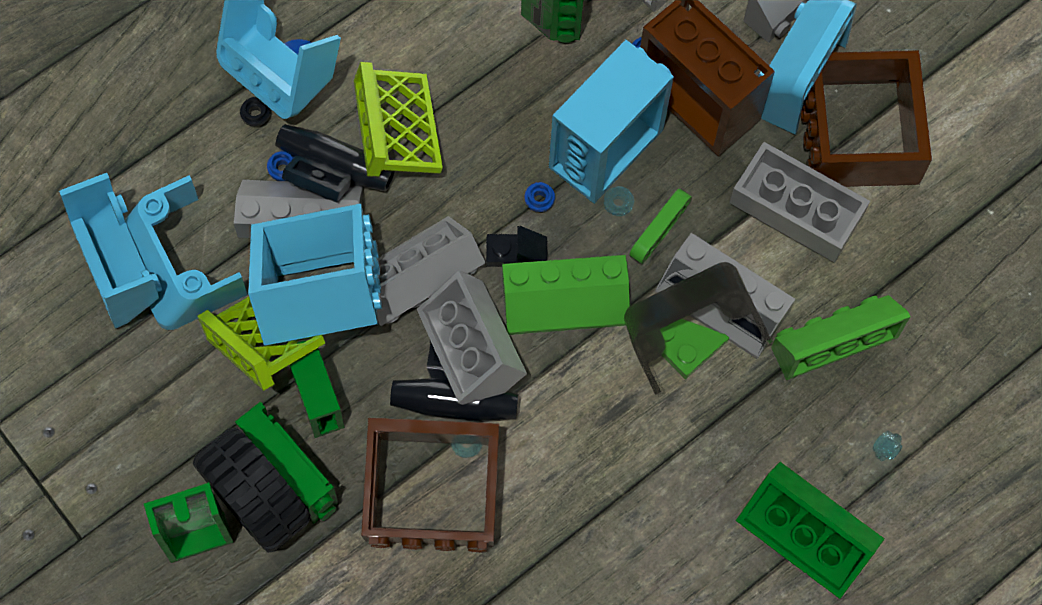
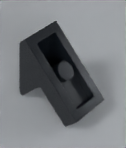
(515, 248)

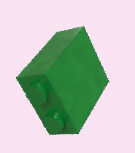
(317, 394)

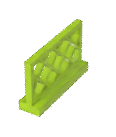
(373, 128)
(241, 348)

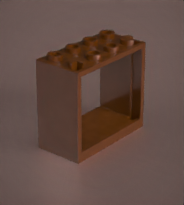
(712, 73)
(871, 168)
(434, 432)

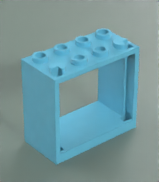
(610, 120)
(321, 301)

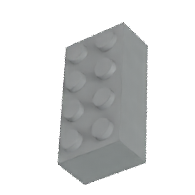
(799, 201)

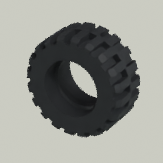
(252, 489)

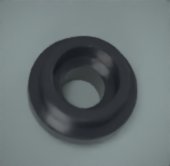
(253, 104)

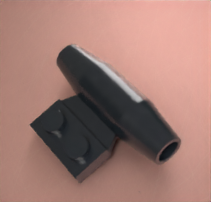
(326, 163)
(437, 399)

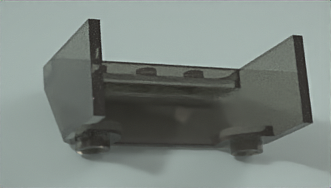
(646, 318)

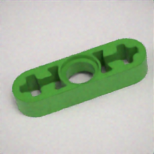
(660, 226)

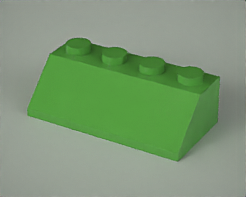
(565, 294)
(839, 336)

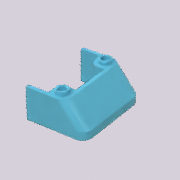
(803, 56)
(268, 66)
(109, 249)
(182, 294)

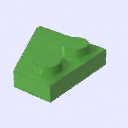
(690, 345)

